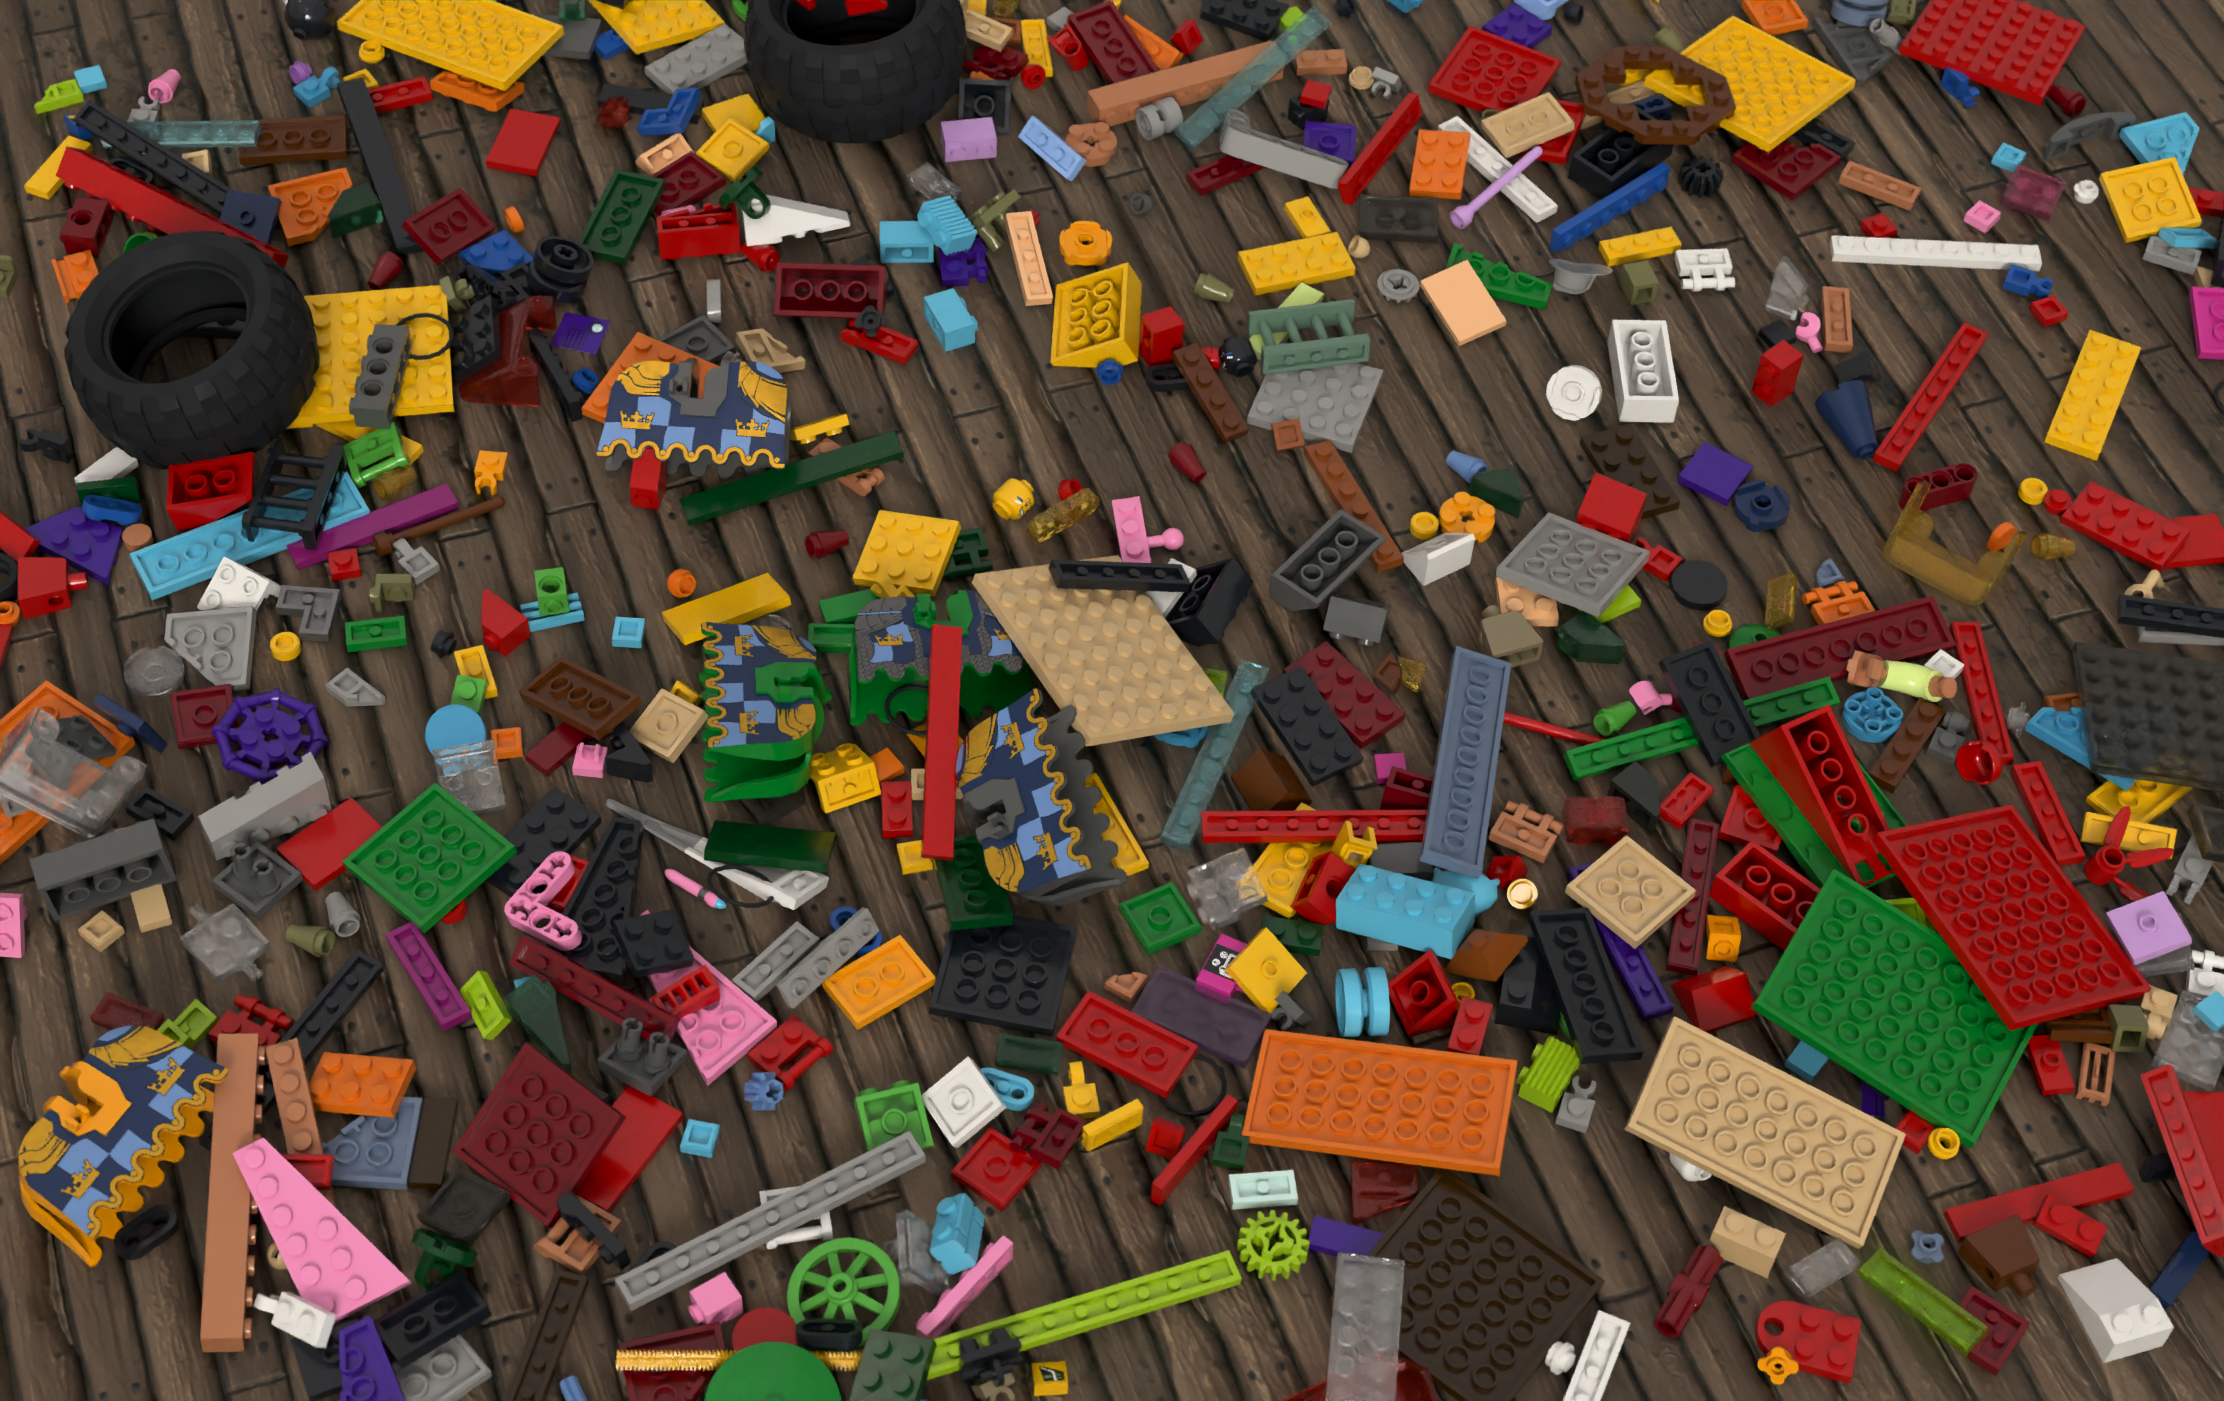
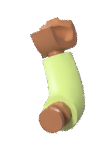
(1908, 678)

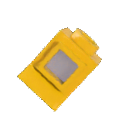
(1353, 849)

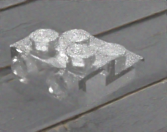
(1225, 888)

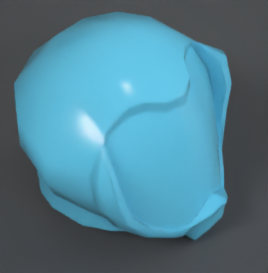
(1483, 887)

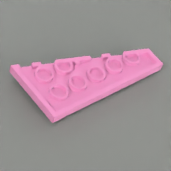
(722, 1030)
(319, 1246)

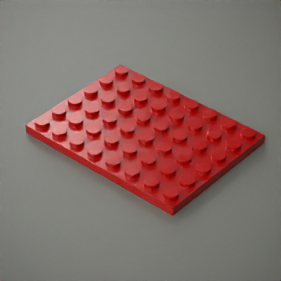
(2011, 916)

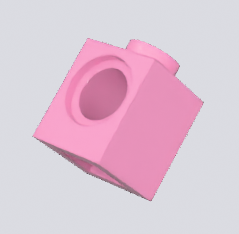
(715, 1301)

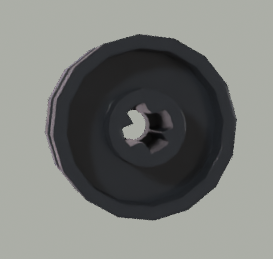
(560, 269)

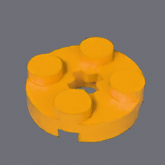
(1078, 254)
(1471, 507)

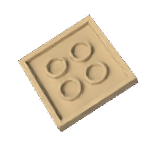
(1630, 891)

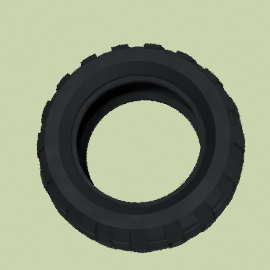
(855, 89)
(157, 296)

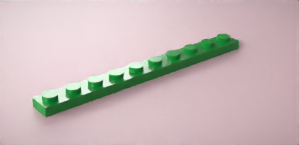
(1678, 736)

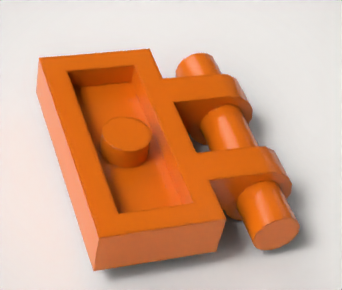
(1842, 607)

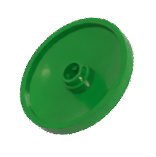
(773, 1374)

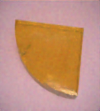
(1412, 673)

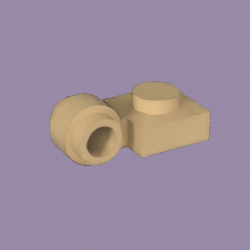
(2158, 1009)

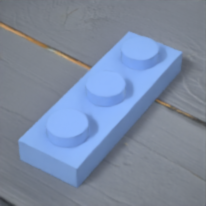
(1052, 148)

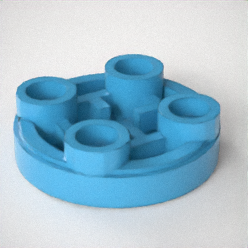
(1871, 716)
(454, 727)

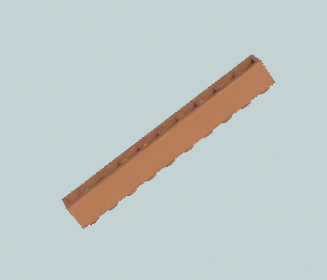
(230, 1199)

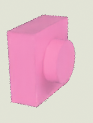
(1982, 216)

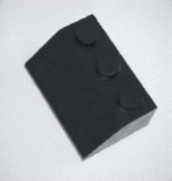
(1209, 603)

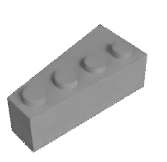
(268, 809)

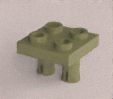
(993, 210)

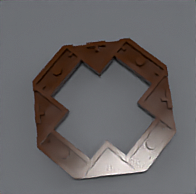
(1684, 71)

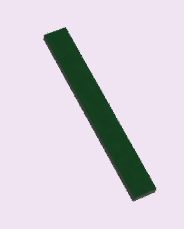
(792, 478)

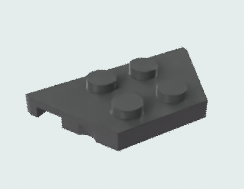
(1854, 48)

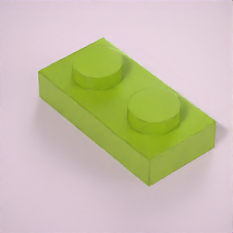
(485, 1005)

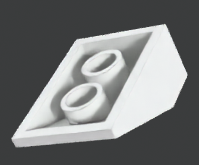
(2116, 1309)

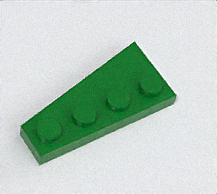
(1503, 282)

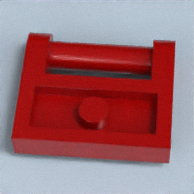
(784, 1046)

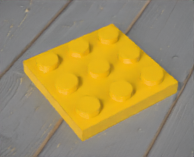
(2149, 199)
(907, 551)

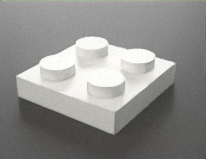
(962, 1102)

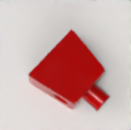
(46, 585)

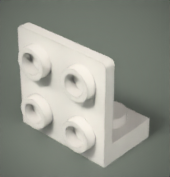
(236, 587)

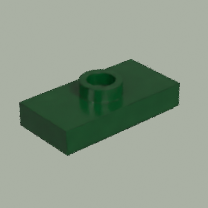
(115, 488)

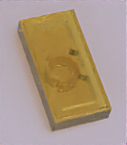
(1781, 601)

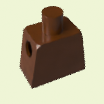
(2002, 1256)

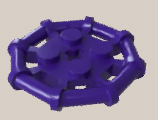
(263, 722)

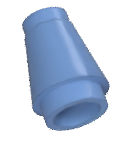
(1465, 464)

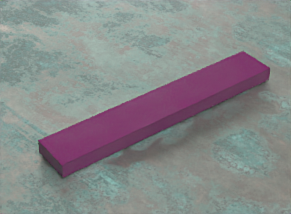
(387, 519)

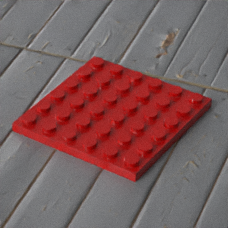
(1995, 43)

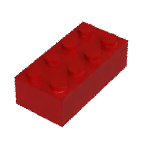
(1764, 893)

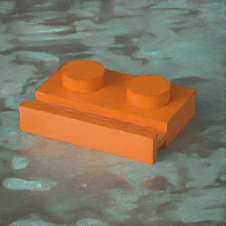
(75, 274)

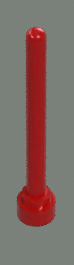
(1550, 729)

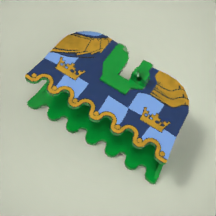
(761, 711)

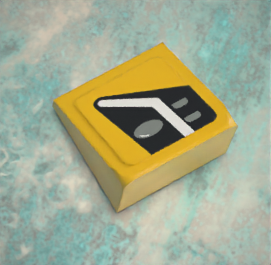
(1049, 1378)

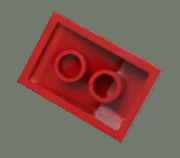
(209, 489)

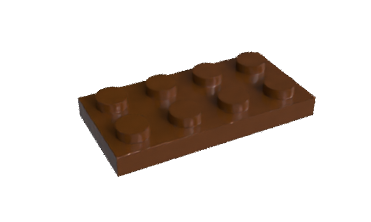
(298, 140)
(580, 698)

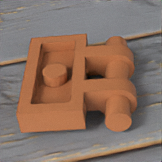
(1525, 837)

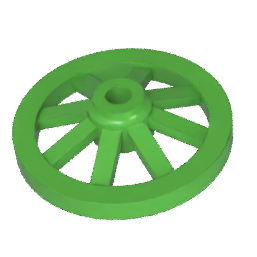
(852, 1294)

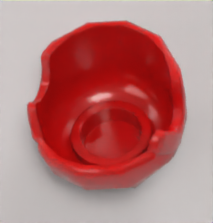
(1979, 762)

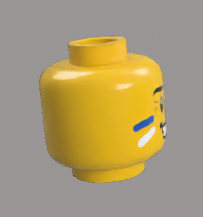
(1013, 499)

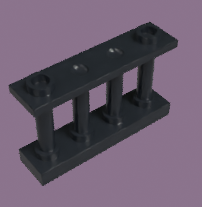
(317, 508)

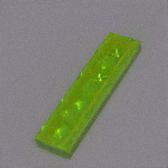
(1923, 1301)

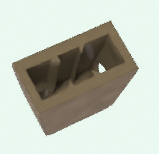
(1508, 637)

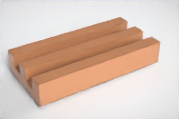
(2092, 1093)

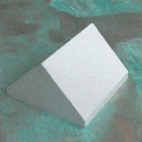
(1439, 556)

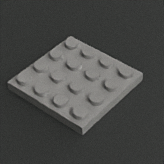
(1327, 401)
(1573, 564)

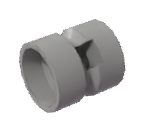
(1158, 118)

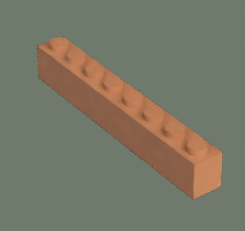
(1183, 83)

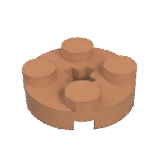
(1098, 134)

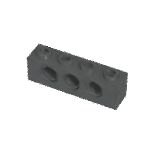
(381, 376)

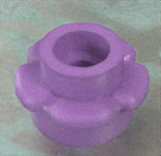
(300, 72)

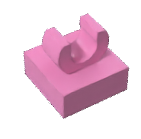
(590, 760)

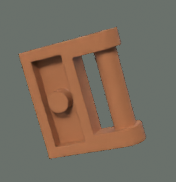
(575, 1252)

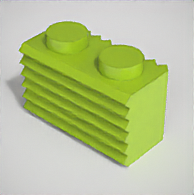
(1549, 1074)

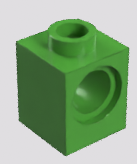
(551, 591)

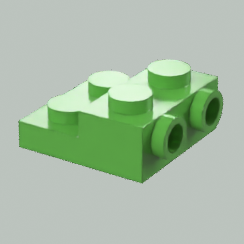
(891, 1114)

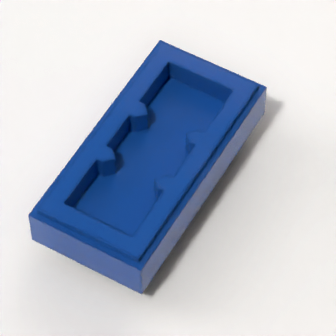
(610, 44)

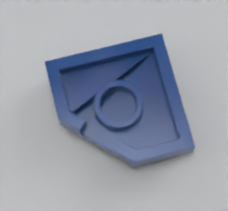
(496, 253)

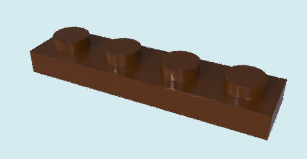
(1210, 392)
(1906, 744)

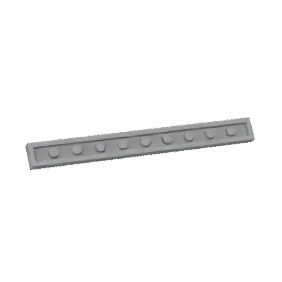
(769, 1220)

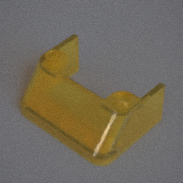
(1938, 566)

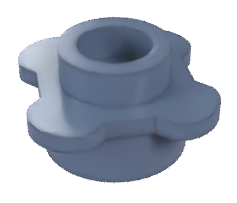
(1924, 1254)

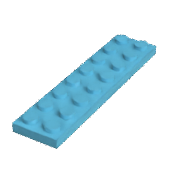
(198, 553)

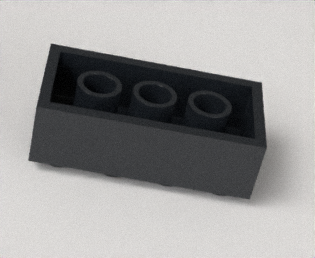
(1615, 160)

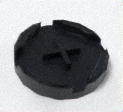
(1698, 585)

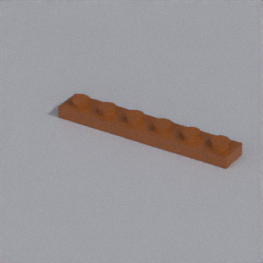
(1350, 498)

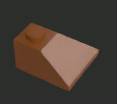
(1486, 954)

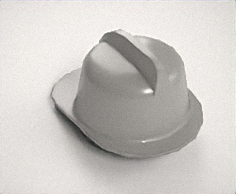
(1576, 277)

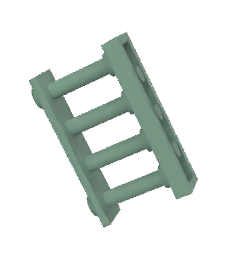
(1313, 353)

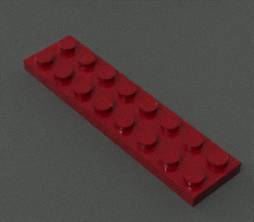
(1823, 651)

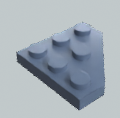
(377, 1149)

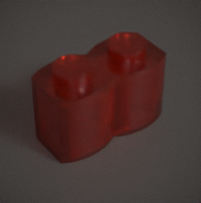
(1595, 820)

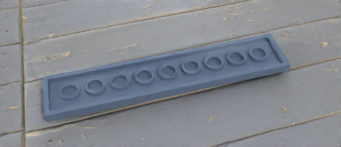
(1466, 763)

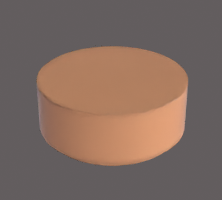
(137, 537)

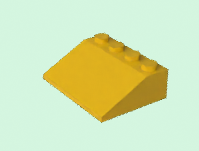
(1097, 319)

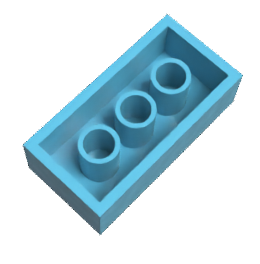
(1405, 910)

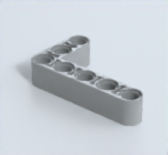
(1278, 154)

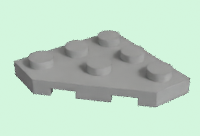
(216, 643)

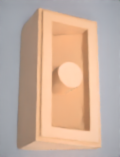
(663, 154)

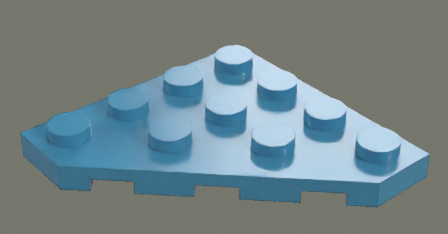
(2066, 733)

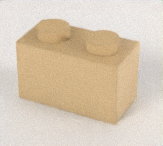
(1746, 1241)

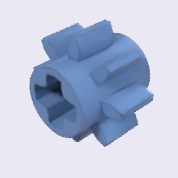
(763, 1091)

